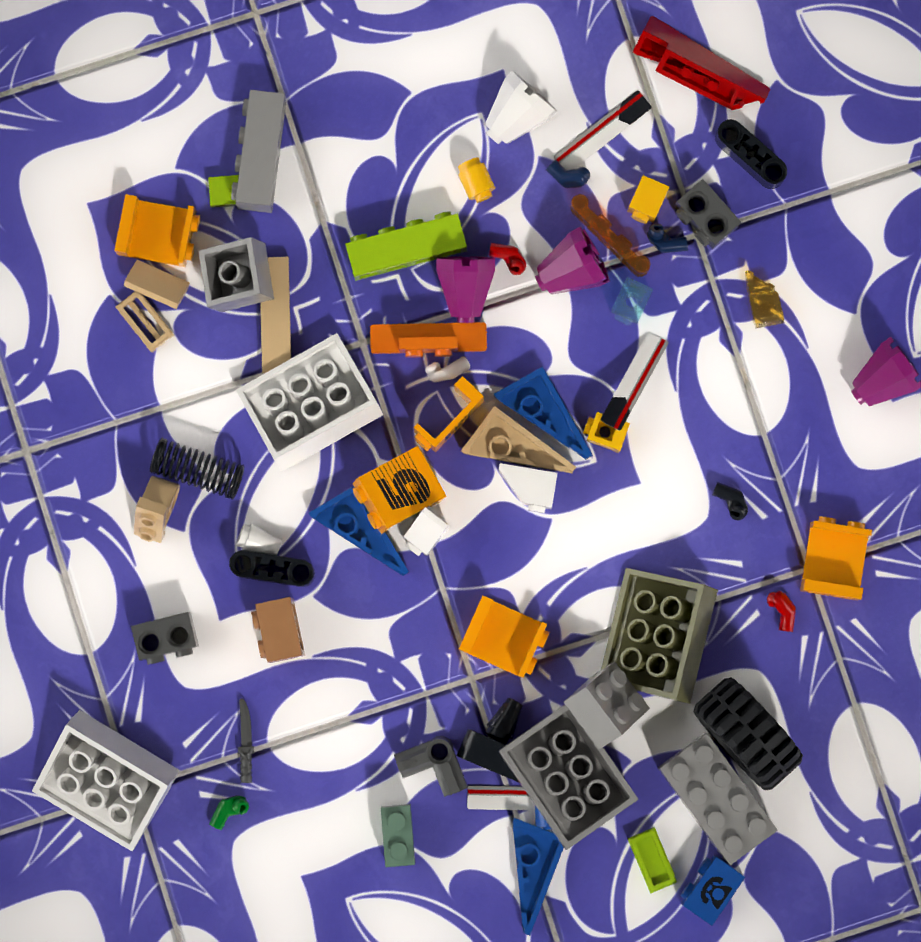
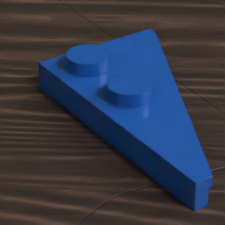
(541, 405)
(350, 520)
(536, 862)

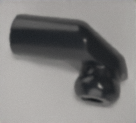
(734, 499)

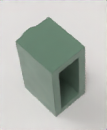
(398, 835)

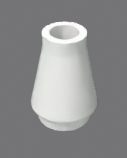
(257, 540)

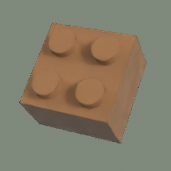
(279, 630)

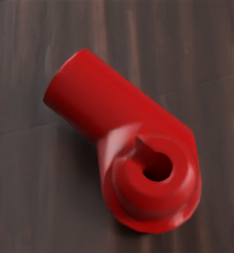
(511, 256)
(785, 608)

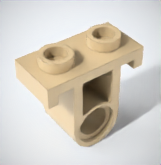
(155, 509)

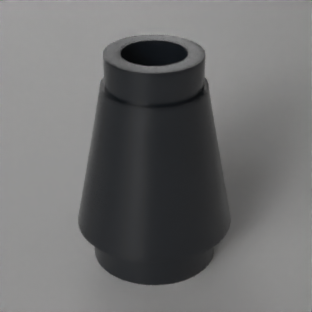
(504, 722)

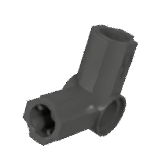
(446, 768)

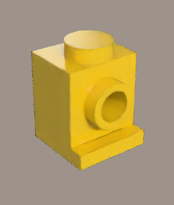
(613, 442)

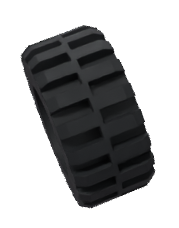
(748, 733)

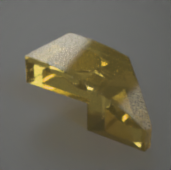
(763, 302)

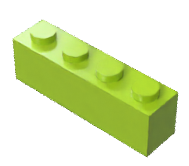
(406, 246)

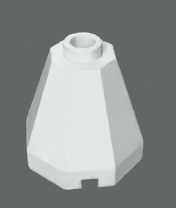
(517, 110)

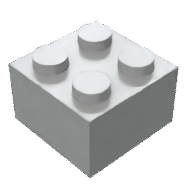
(236, 274)
(606, 705)

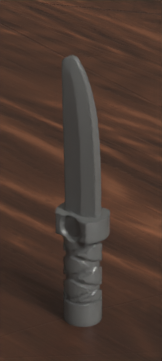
(246, 748)

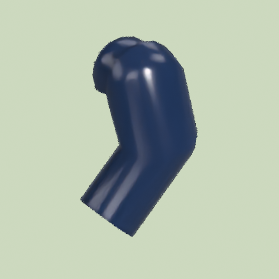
(568, 178)
(664, 242)

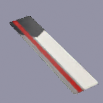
(603, 131)
(634, 381)
(499, 798)

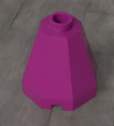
(572, 265)
(465, 284)
(885, 376)

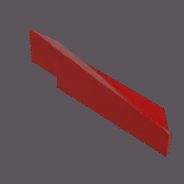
(698, 67)

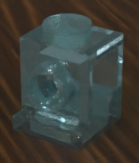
(631, 289)

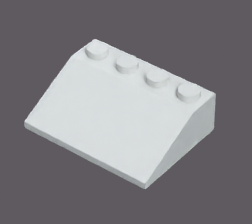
(309, 402)
(105, 780)

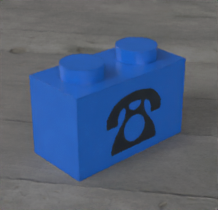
(712, 889)

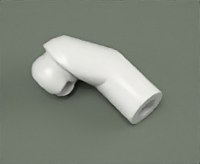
(451, 371)

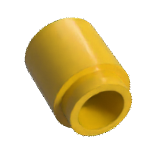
(476, 180)

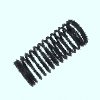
(158, 457)

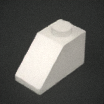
(530, 486)
(425, 533)

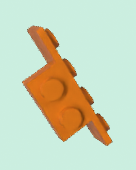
(428, 338)

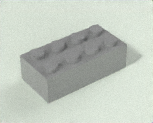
(717, 799)

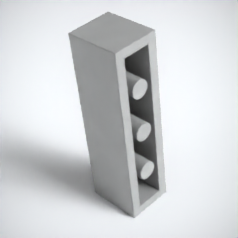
(260, 151)

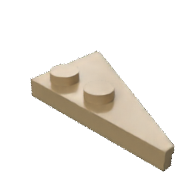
(508, 441)

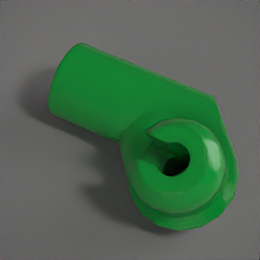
(228, 807)

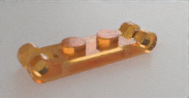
(600, 228)

